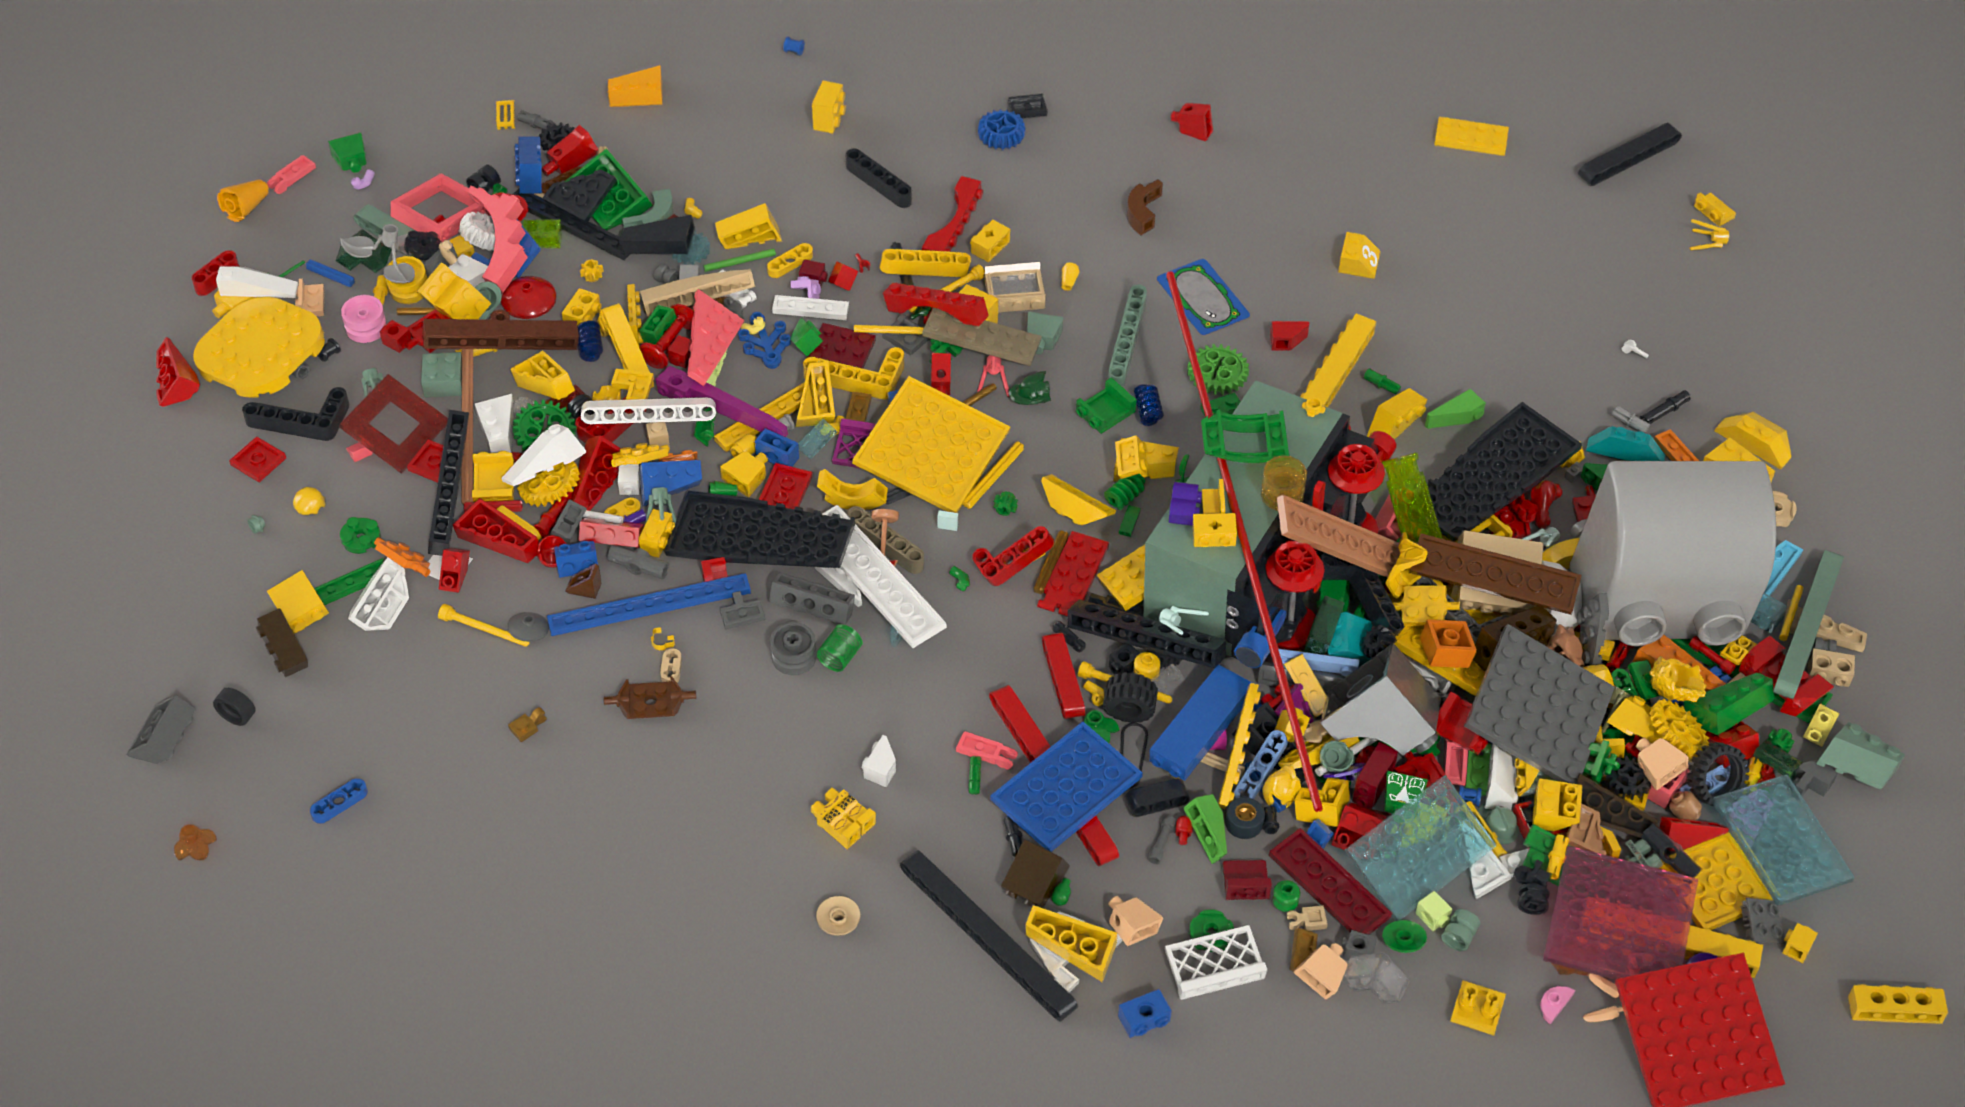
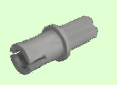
(1631, 419)

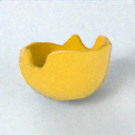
(607, 393)
(308, 501)

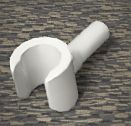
(1630, 345)

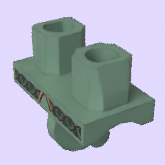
(1639, 849)

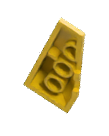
(1313, 751)

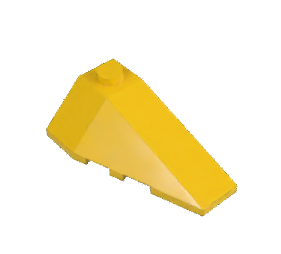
(1634, 718)

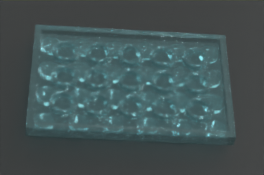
(1782, 840)
(1420, 847)

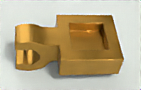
(527, 726)

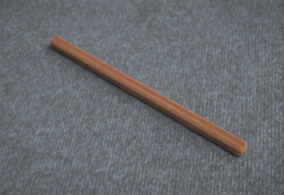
(467, 406)

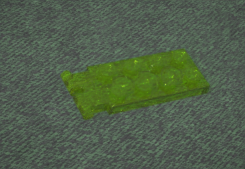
(1411, 497)

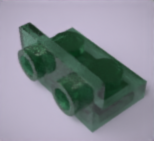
(1777, 759)

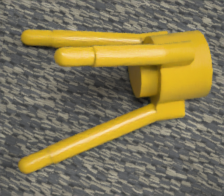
(1718, 235)

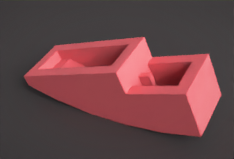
(1455, 763)

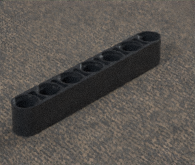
(1629, 154)

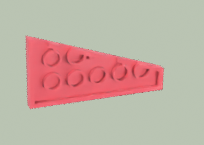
(711, 335)

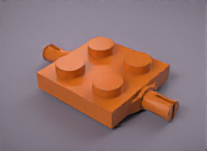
(403, 556)

